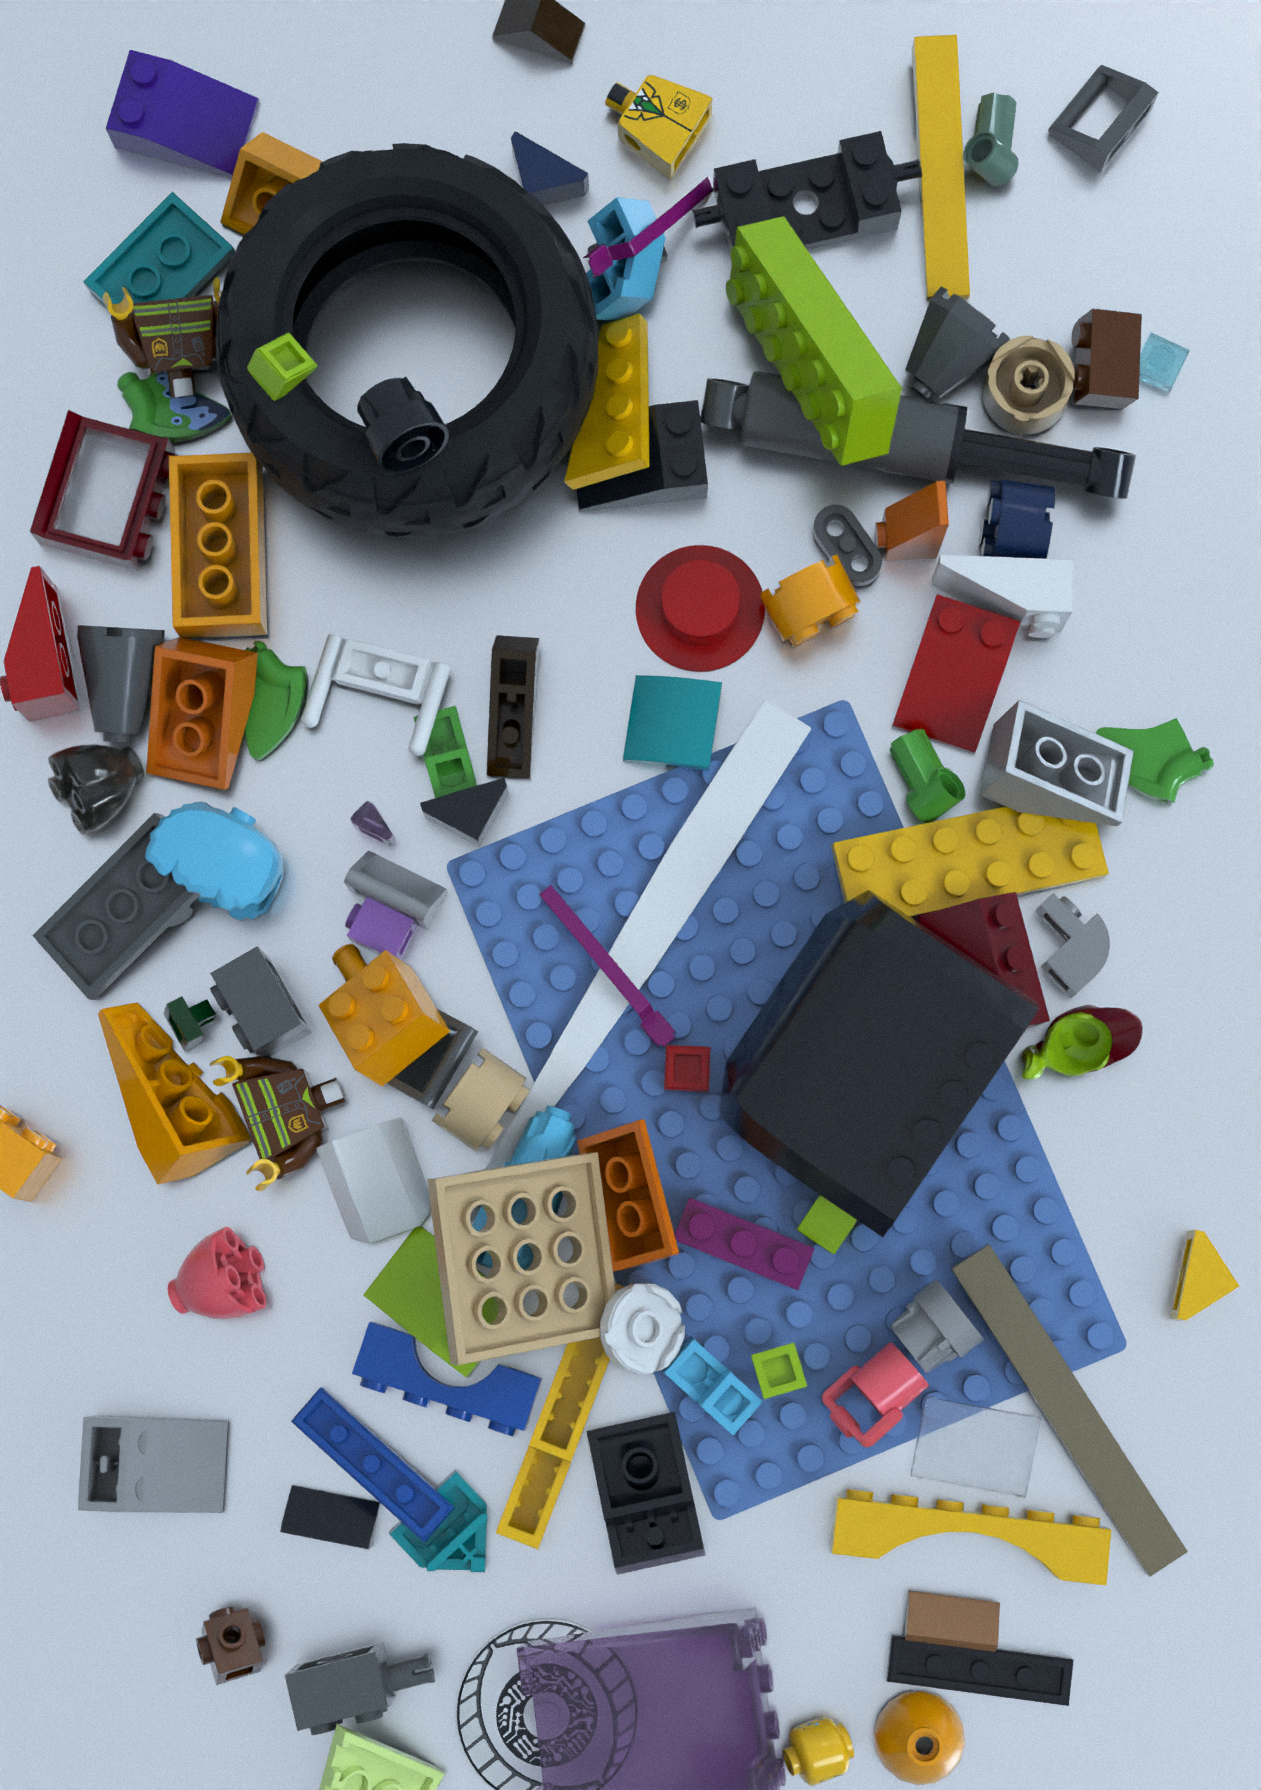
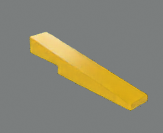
(942, 165)
(554, 1441)

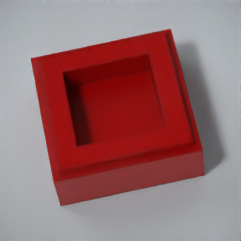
(687, 1068)

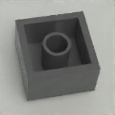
(260, 1002)

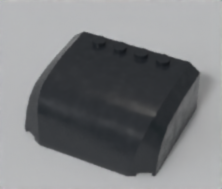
(870, 1057)

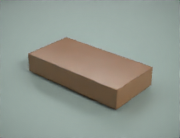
(952, 1621)

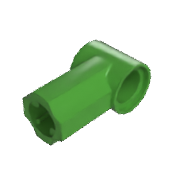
(931, 785)

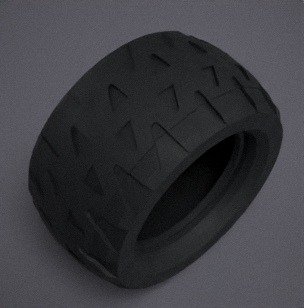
(386, 211)

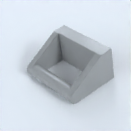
(396, 888)

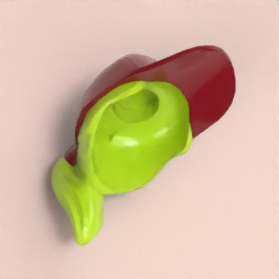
(1084, 1041)

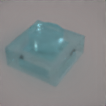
(1161, 362)

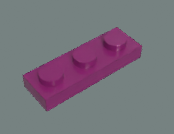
(743, 1244)

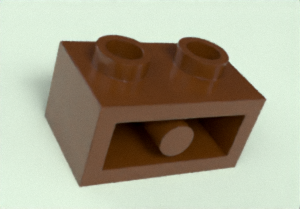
(1107, 358)

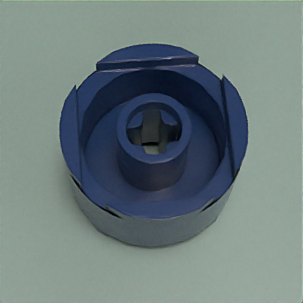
(1017, 520)

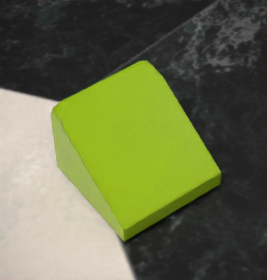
(280, 366)
(826, 1224)

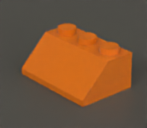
(633, 1196)

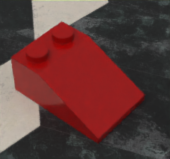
(38, 655)
(956, 673)

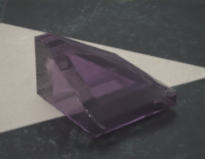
(370, 822)

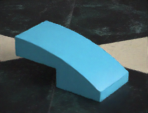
(712, 1386)

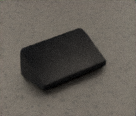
(330, 1517)

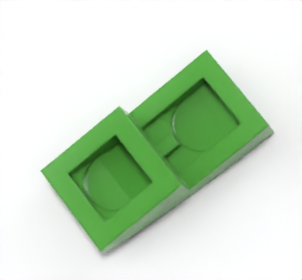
(448, 755)

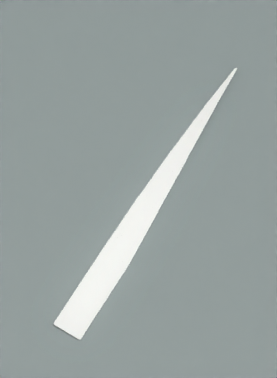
(668, 900)

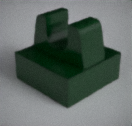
(188, 1021)

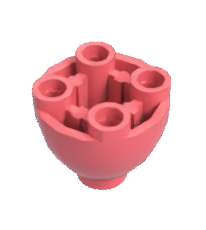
(219, 1278)

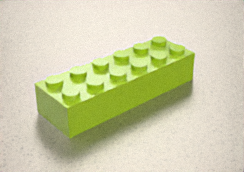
(813, 341)

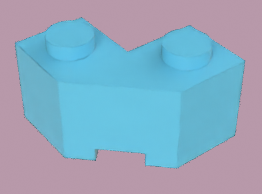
(629, 280)

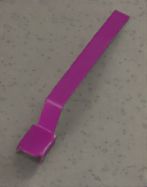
(602, 256)
(652, 1022)

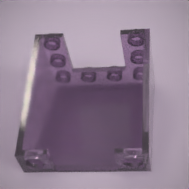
(656, 1706)

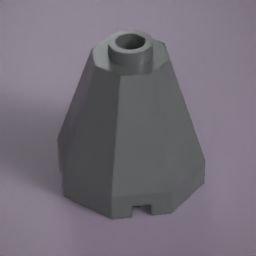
(950, 345)

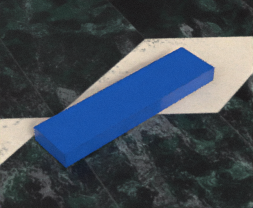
(373, 1464)

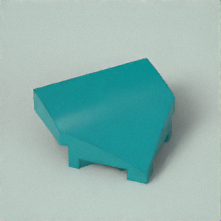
(459, 1539)

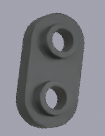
(850, 545)

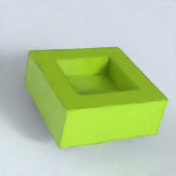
(778, 1370)

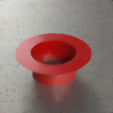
(700, 608)

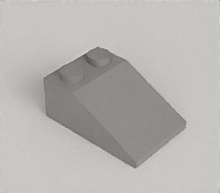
(1055, 768)

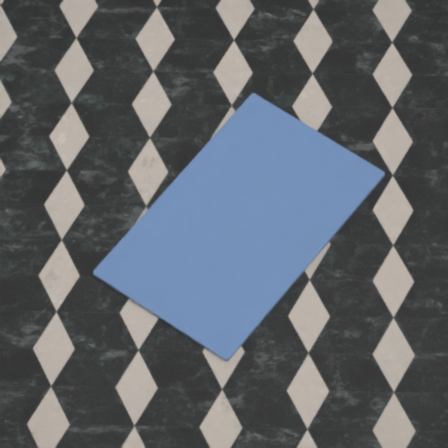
(710, 988)

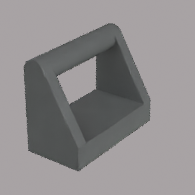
(1100, 152)
(416, 1075)

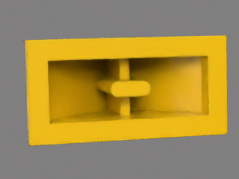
(1201, 1277)

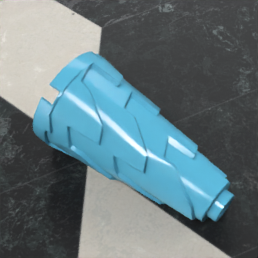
(543, 1138)

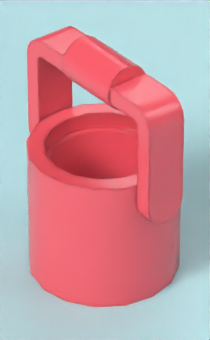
(886, 1382)

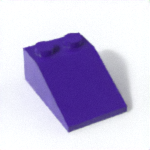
(179, 115)

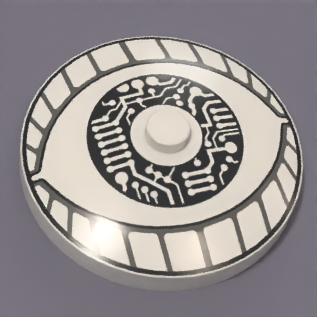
(494, 1717)

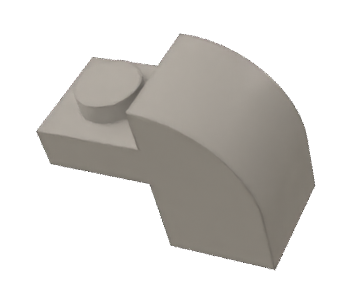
(1084, 949)

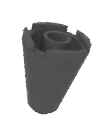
(118, 676)

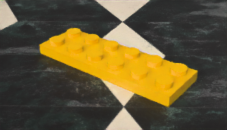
(969, 859)

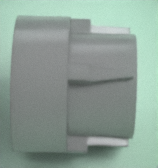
(935, 1328)

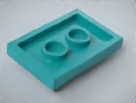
(163, 257)

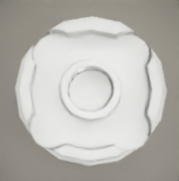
(642, 1328)

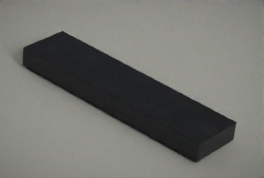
(983, 1672)

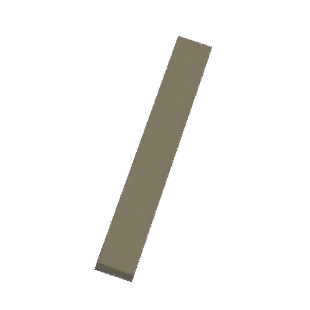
(1068, 1410)

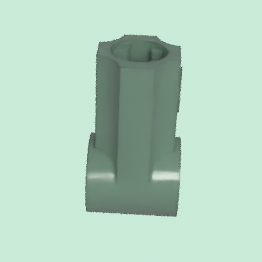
(990, 147)

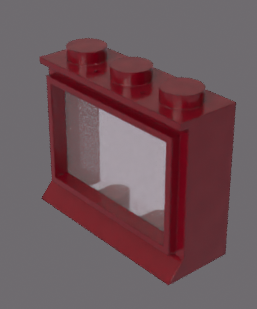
(103, 492)

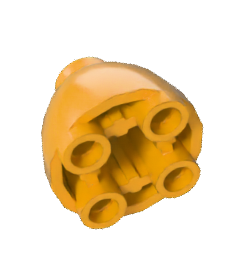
(907, 1720)

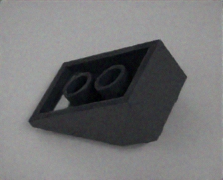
(674, 468)

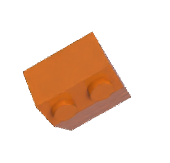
(199, 710)

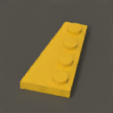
(617, 422)

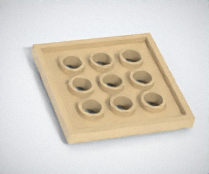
(507, 1283)

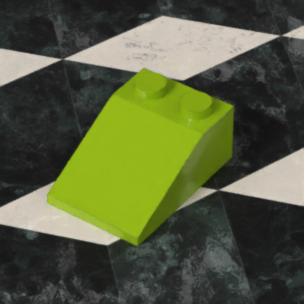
(412, 1296)

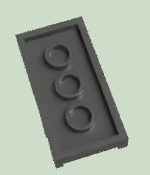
(114, 916)

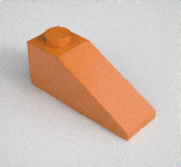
(914, 525)

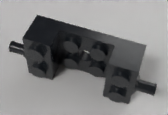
(850, 188)

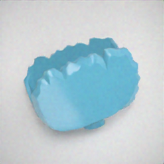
(218, 858)

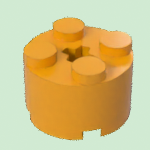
(810, 600)

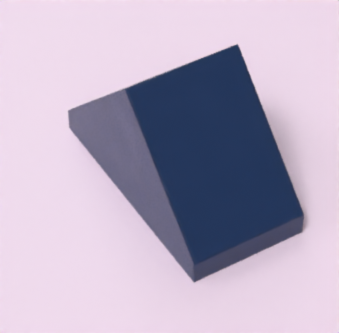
(545, 173)

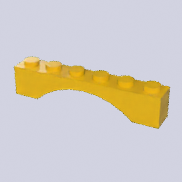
(875, 1527)

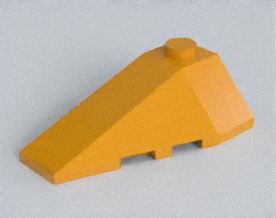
(170, 1109)

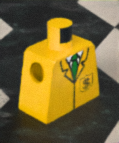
(660, 120)

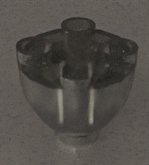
(94, 782)

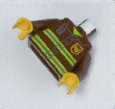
(168, 336)
(280, 1111)

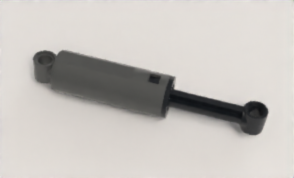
(924, 443)

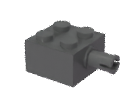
(351, 1685)

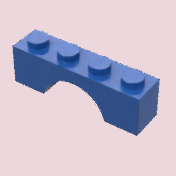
(392, 1360)

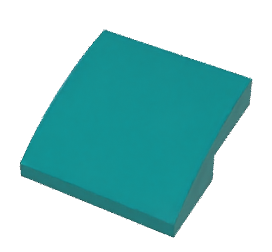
(672, 722)

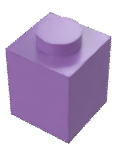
(380, 928)

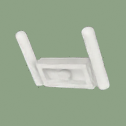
(381, 673)

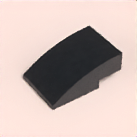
(645, 1493)

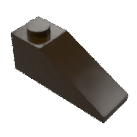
(512, 706)

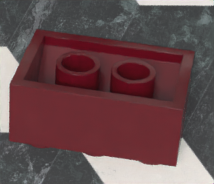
(994, 936)

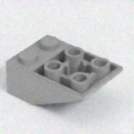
(152, 1465)

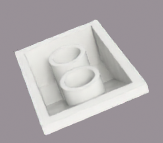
(1018, 588)

